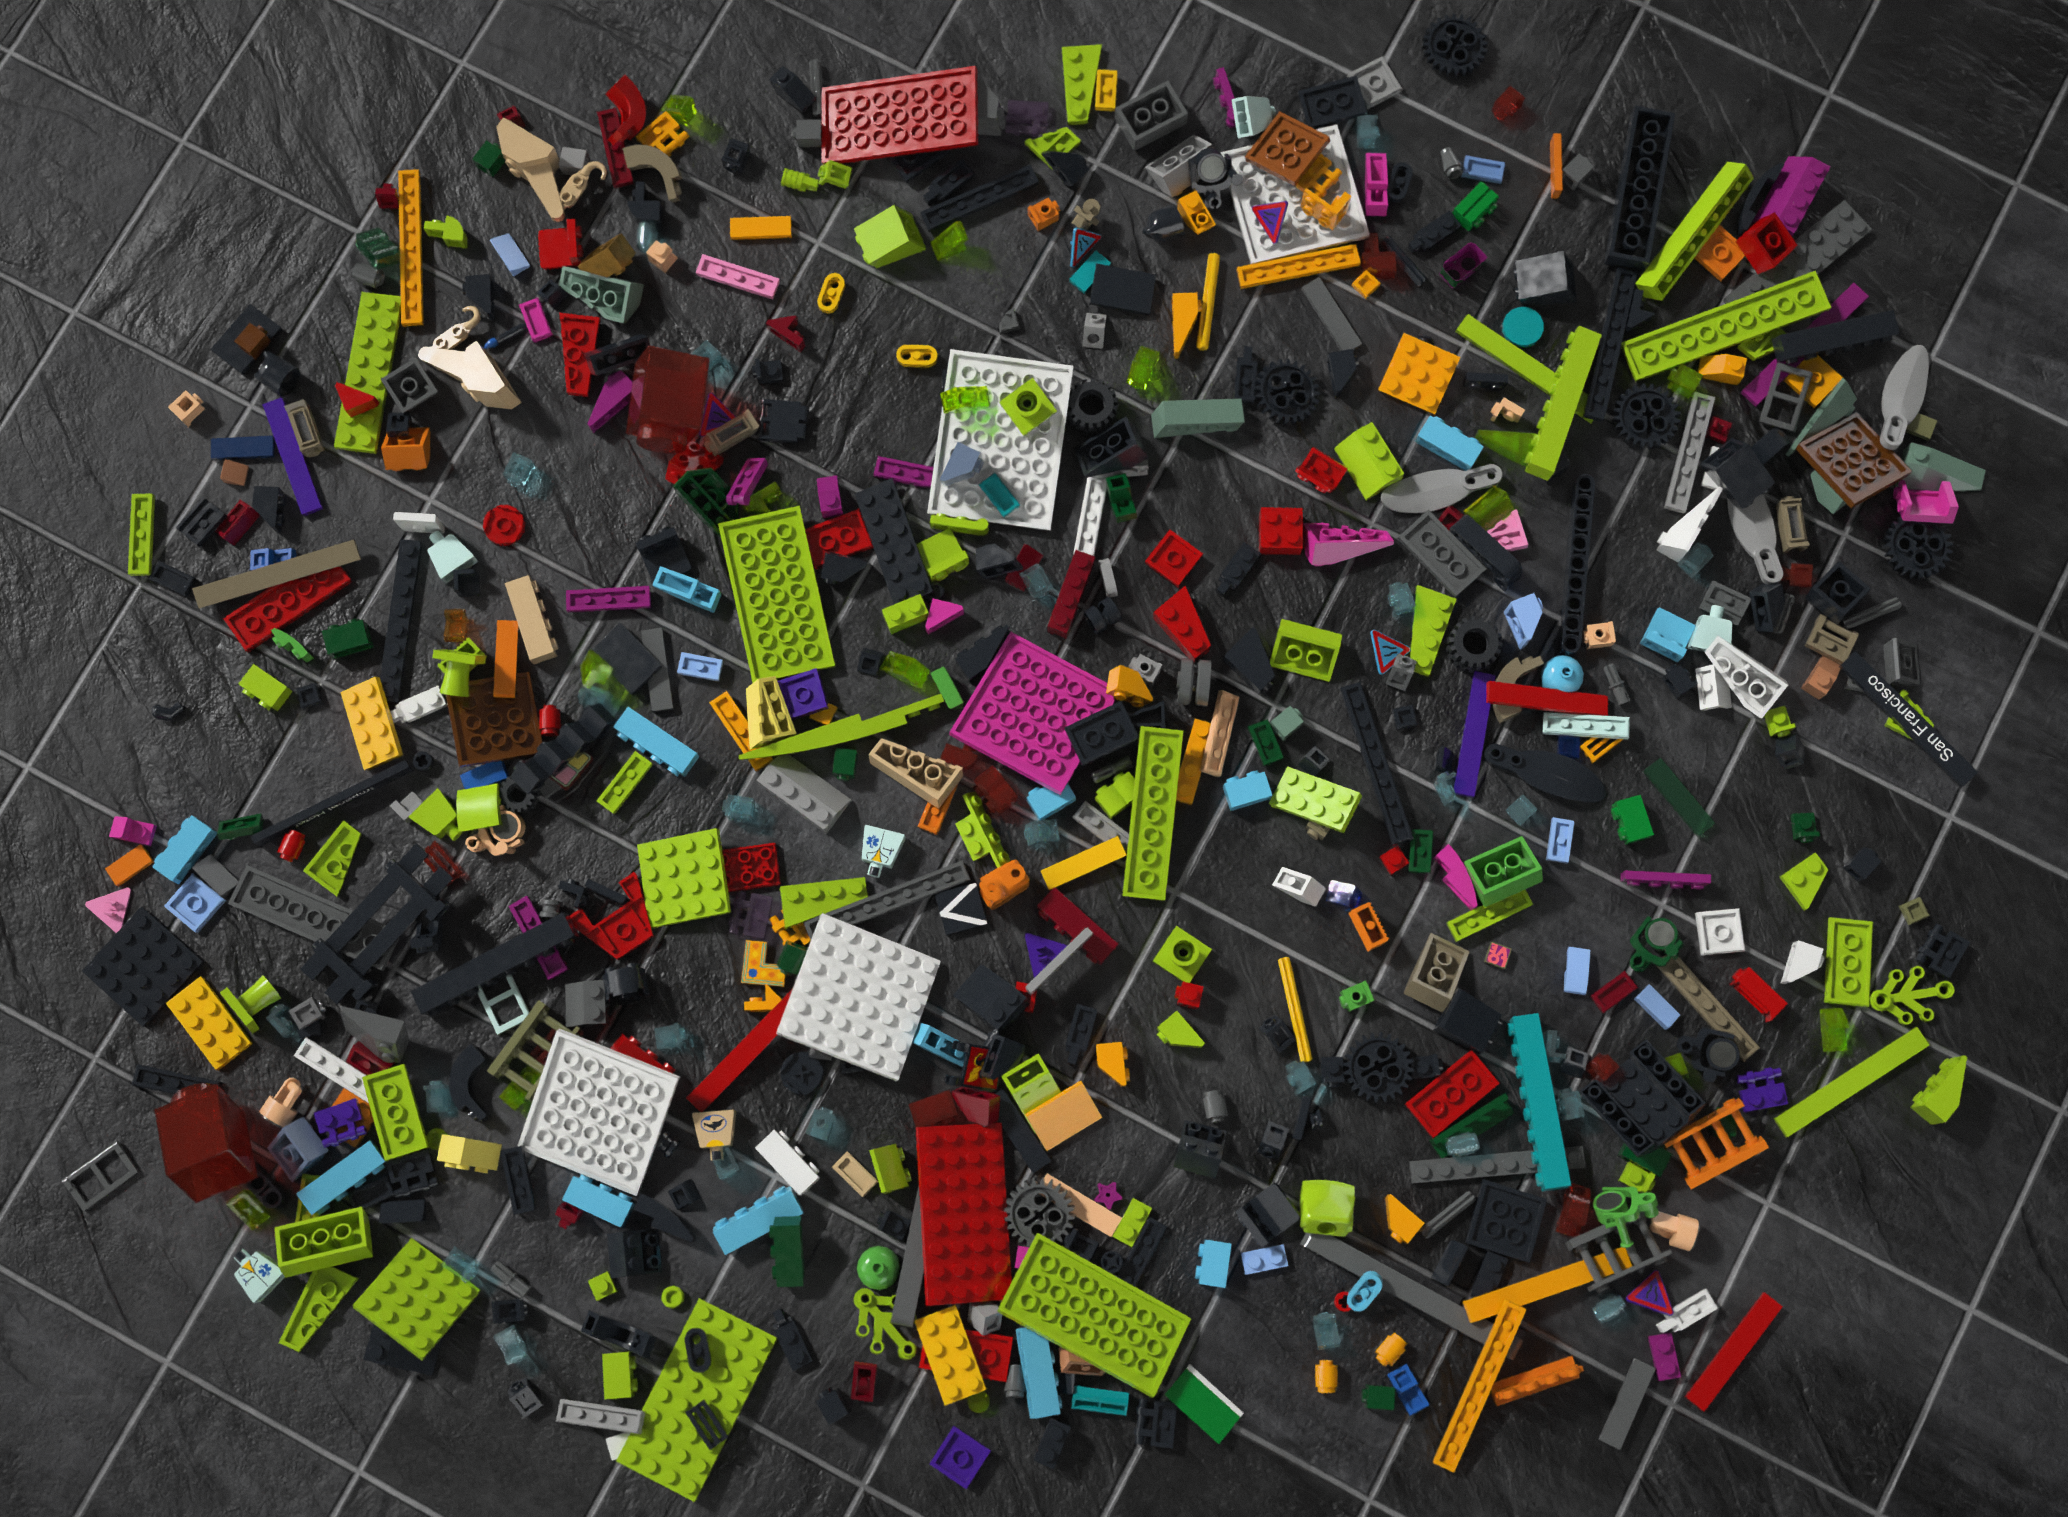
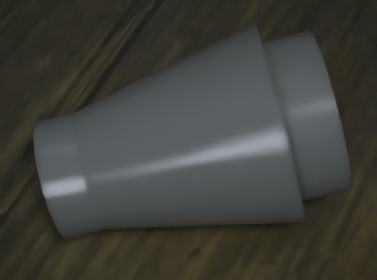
(1452, 166)
(1015, 1382)

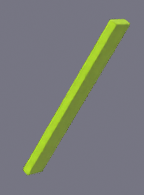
(1512, 357)
(1851, 1082)

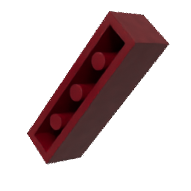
(1071, 594)
(1072, 921)

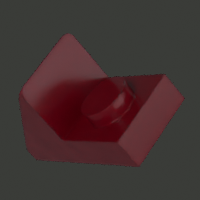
(783, 329)
(864, 1381)

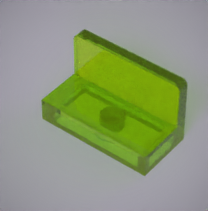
(1490, 508)

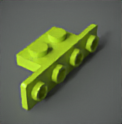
(979, 833)

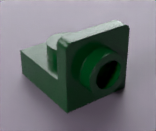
(1804, 827)

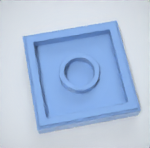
(195, 903)

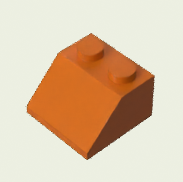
(407, 451)

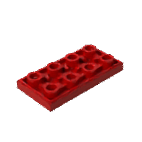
(751, 867)

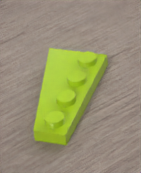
(1429, 625)
(810, 900)
(317, 1302)

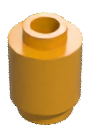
(1390, 1350)
(1326, 1376)

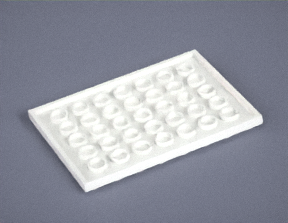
(1023, 463)

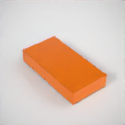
(129, 865)

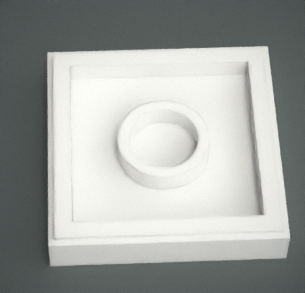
(1720, 932)

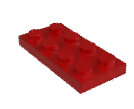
(1451, 1093)
(990, 1352)

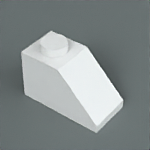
(1299, 886)
(1801, 961)

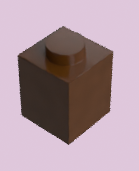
(253, 340)

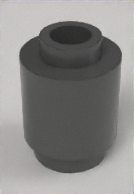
(368, 275)
(1215, 1106)

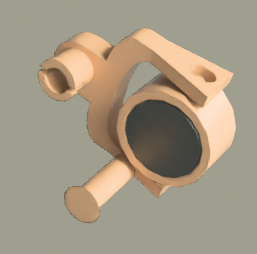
(509, 832)

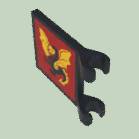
(972, 1067)

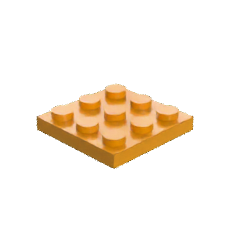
(1419, 373)

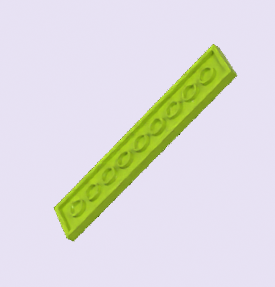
(1725, 326)

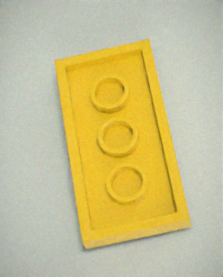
(371, 723)
(209, 1023)
(950, 1355)

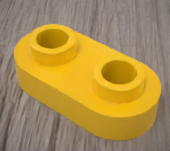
(831, 294)
(917, 355)

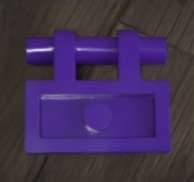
(1765, 1096)
(339, 1116)

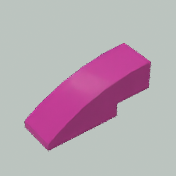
(1376, 184)
(1457, 876)

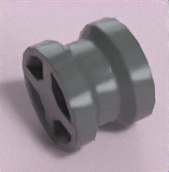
(550, 908)

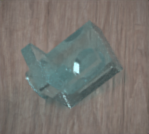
(461, 1264)
(1326, 1331)
(511, 1345)

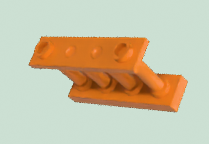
(1733, 1154)

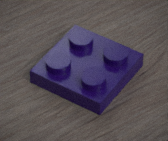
(803, 694)
(960, 1457)

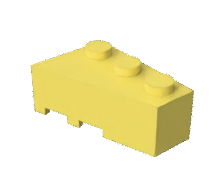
(767, 713)

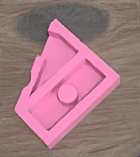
(1510, 533)

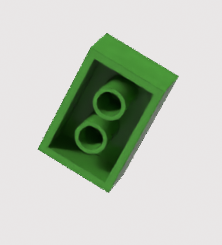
(1504, 871)

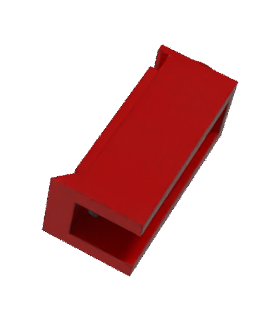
(1758, 993)

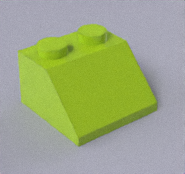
(889, 1168)

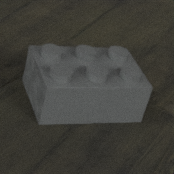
(1151, 115)

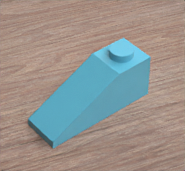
(938, 1044)

